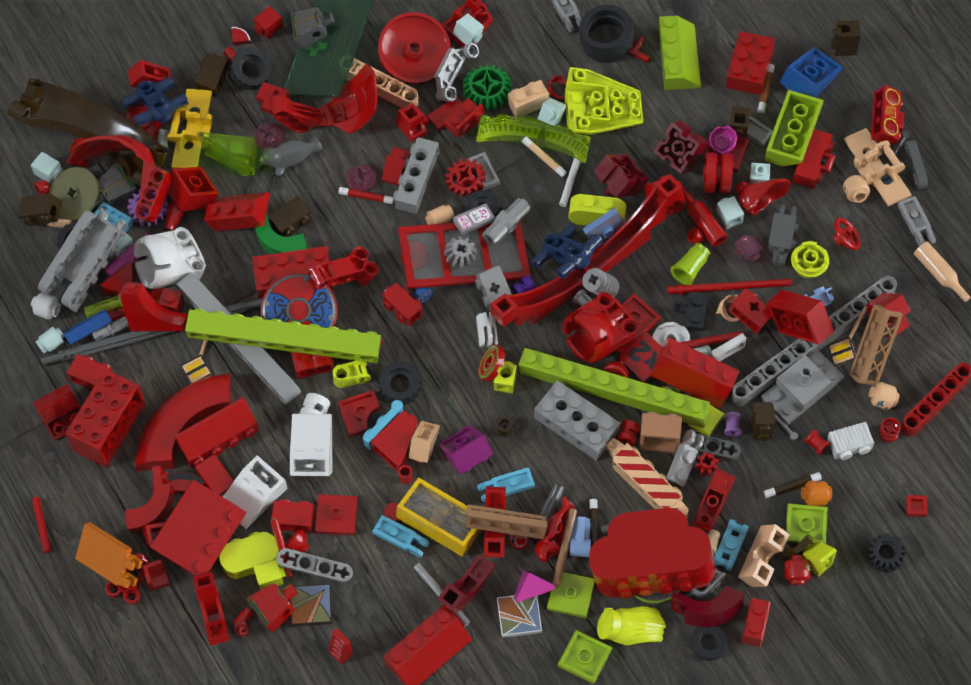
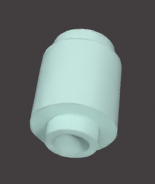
(50, 339)

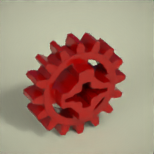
(465, 177)

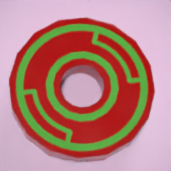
(490, 362)

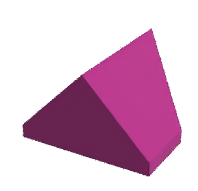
(531, 586)

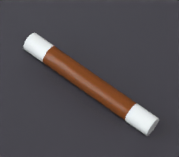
(764, 96)

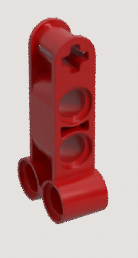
(344, 270)

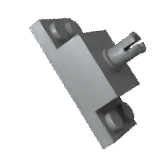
(802, 386)

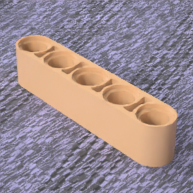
(388, 85)

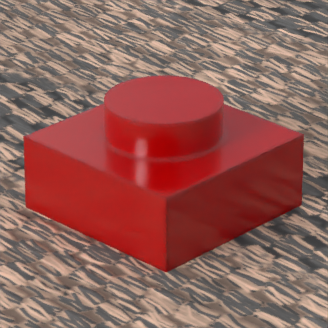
(916, 506)

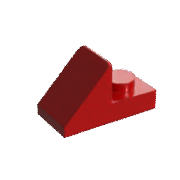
(395, 165)

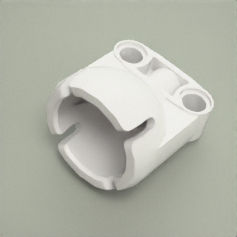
(168, 258)

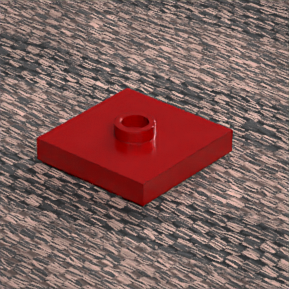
(336, 514)

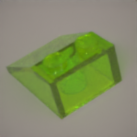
(232, 151)

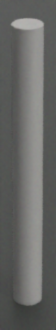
(438, 590)

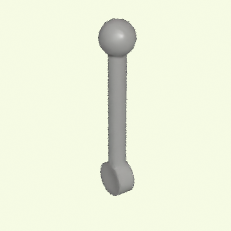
(793, 435)

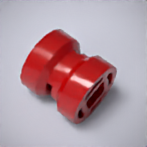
(892, 426)
(628, 432)

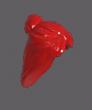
(760, 194)

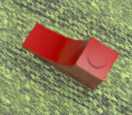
(146, 314)

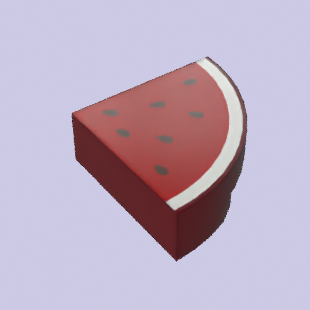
(240, 36)

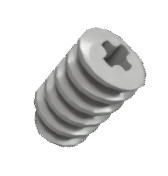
(600, 281)

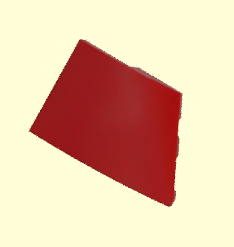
(476, 10)

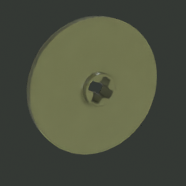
(86, 194)

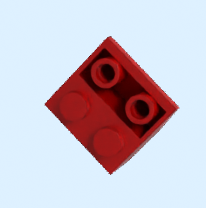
(58, 410)

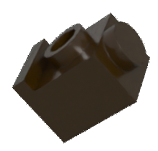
(740, 120)

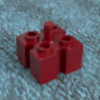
(681, 147)
(620, 175)

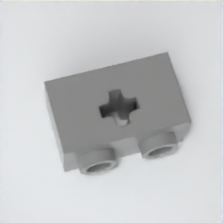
(495, 277)

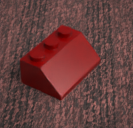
(237, 211)

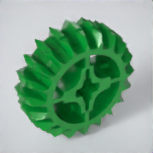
(498, 86)

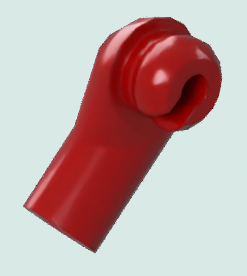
(240, 624)

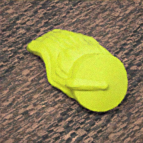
(631, 625)

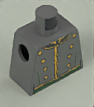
(310, 26)
(115, 188)

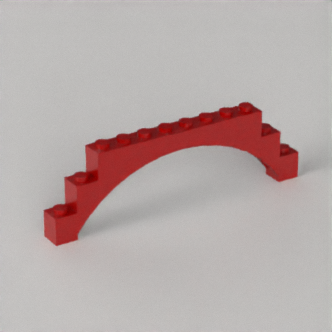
(541, 301)

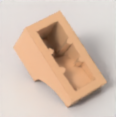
(423, 441)

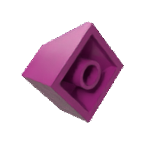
(465, 449)

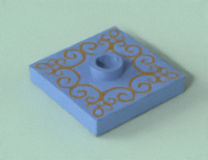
(605, 226)

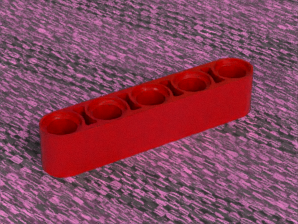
(933, 407)

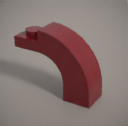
(462, 592)
(711, 612)

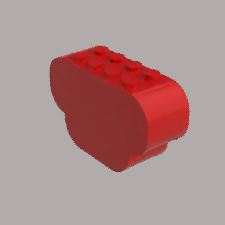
(651, 555)

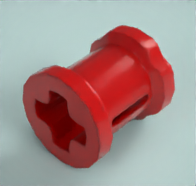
(817, 442)

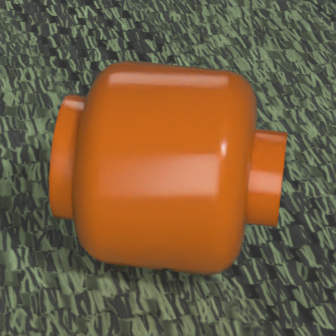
(816, 493)

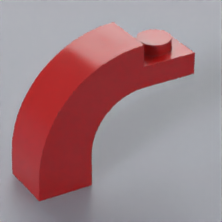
(156, 508)
(495, 541)
(211, 608)

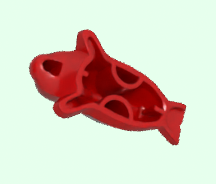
(552, 541)

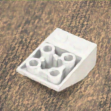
(311, 445)
(255, 490)

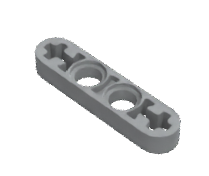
(314, 565)

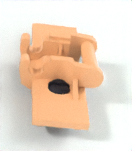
(871, 168)

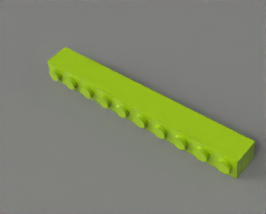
(283, 336)
(614, 387)

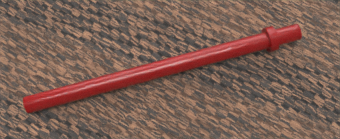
(680, 289)

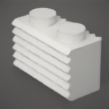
(850, 441)

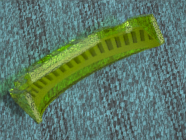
(541, 133)

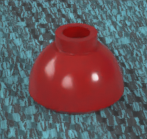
(618, 368)
(297, 541)

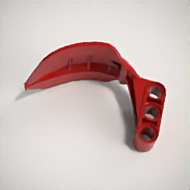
(346, 112)
(150, 183)

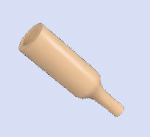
(940, 269)

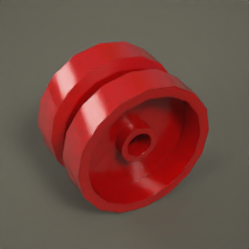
(717, 172)

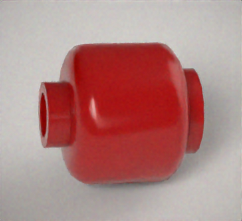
(797, 570)

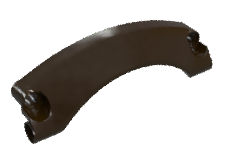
(80, 116)

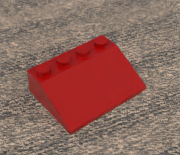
(197, 529)

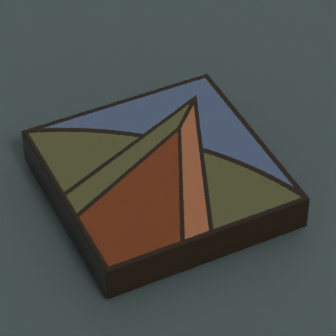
(312, 605)

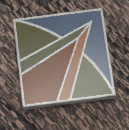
(519, 617)

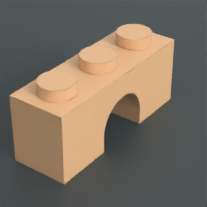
(768, 541)

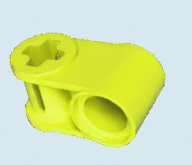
(352, 373)

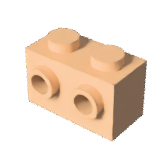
(527, 98)

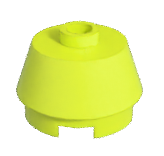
(810, 260)

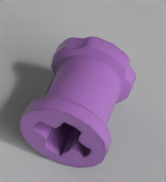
(732, 424)

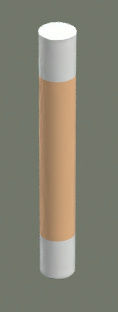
(541, 154)

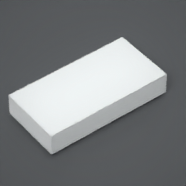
(729, 348)

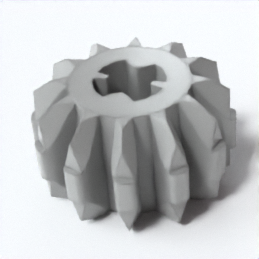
(460, 252)

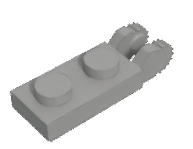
(567, 10)
(916, 220)
(685, 458)

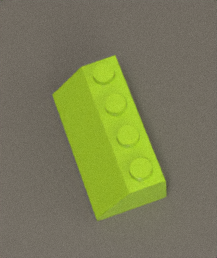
(678, 53)
(793, 129)

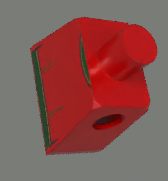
(273, 605)

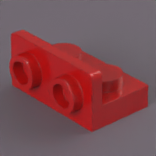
(464, 117)

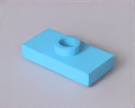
(115, 215)

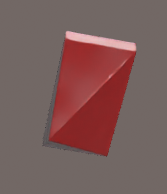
(115, 283)

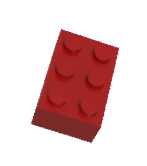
(750, 63)
(800, 316)

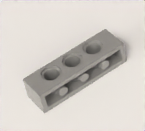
(411, 200)

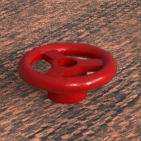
(844, 237)

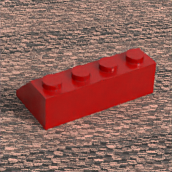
(694, 373)
(217, 432)
(427, 647)

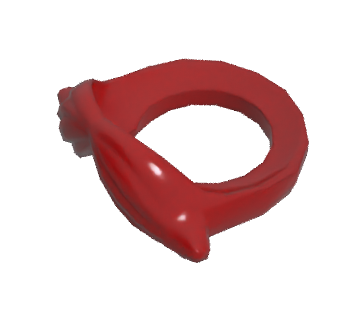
(558, 80)

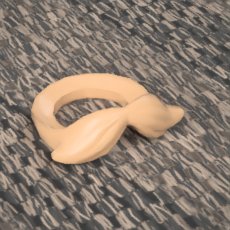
(722, 308)

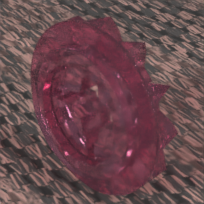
(270, 141)
(356, 183)

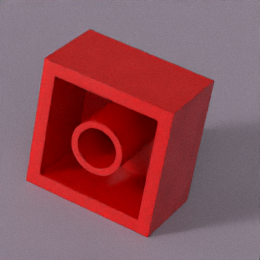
(191, 188)

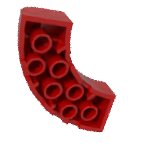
(175, 415)

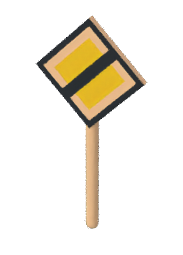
(842, 350)
(197, 367)

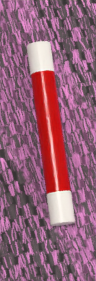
(366, 195)

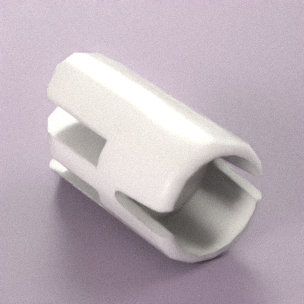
(486, 330)

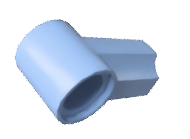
(580, 540)

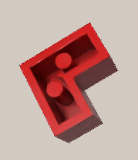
(892, 302)

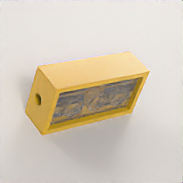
(437, 516)

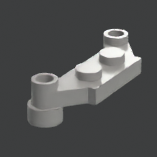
(449, 69)

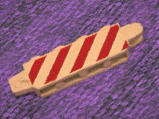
(644, 478)

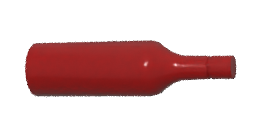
(705, 220)

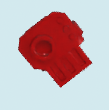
(127, 592)

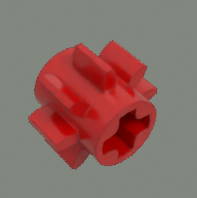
(702, 466)

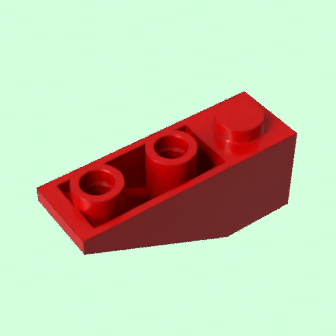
(714, 499)

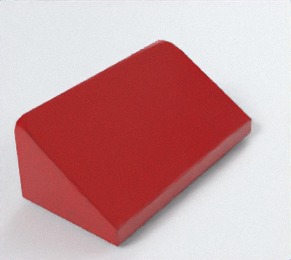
(214, 475)

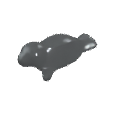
(289, 154)

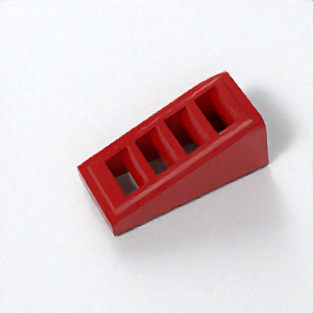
(340, 647)

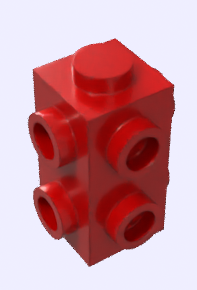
(402, 304)

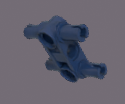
(152, 97)
(567, 251)

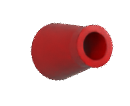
(173, 217)

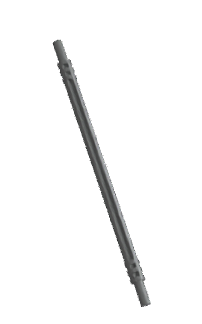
(131, 337)

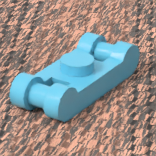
(730, 545)

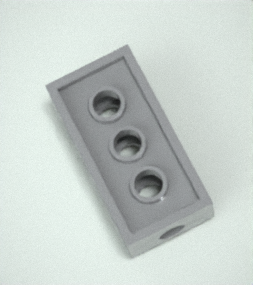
(580, 409)

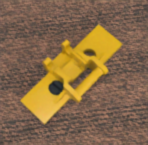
(197, 121)

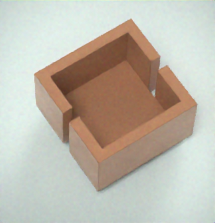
(660, 432)

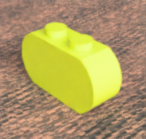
(588, 208)
(243, 554)

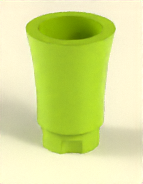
(690, 264)

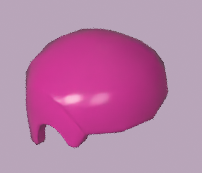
(722, 139)

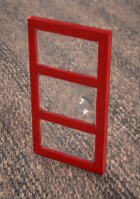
(427, 266)

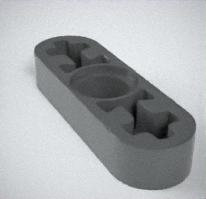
(916, 164)
(719, 442)

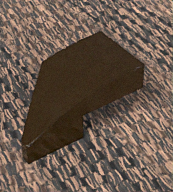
(790, 550)

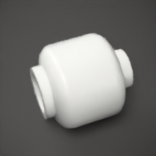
(45, 306)

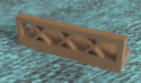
(871, 345)
(505, 521)

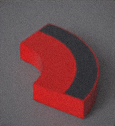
(181, 481)

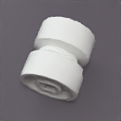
(315, 404)

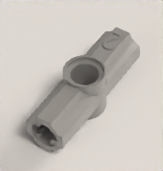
(506, 221)

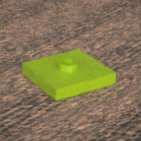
(805, 520)
(572, 595)
(584, 656)

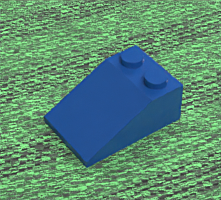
(811, 73)

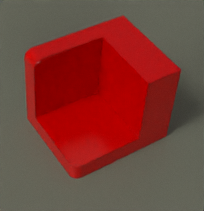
(156, 575)

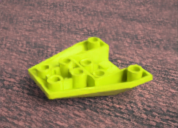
(600, 103)

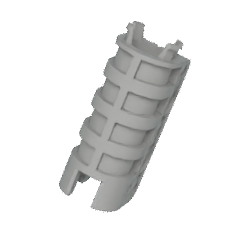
(81, 258)

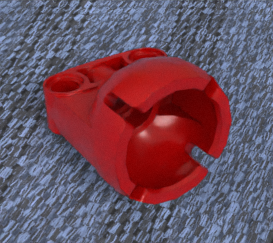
(599, 328)

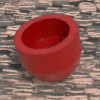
(42, 186)
(695, 236)

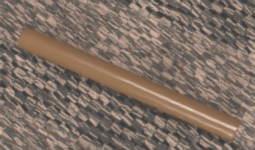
(564, 547)

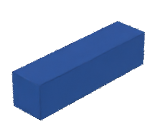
(87, 326)

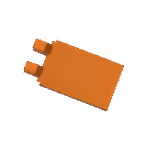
(107, 556)

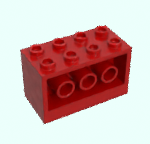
(105, 418)

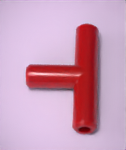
(635, 50)

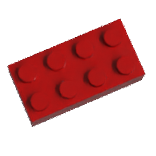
(273, 266)

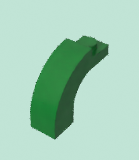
(274, 243)

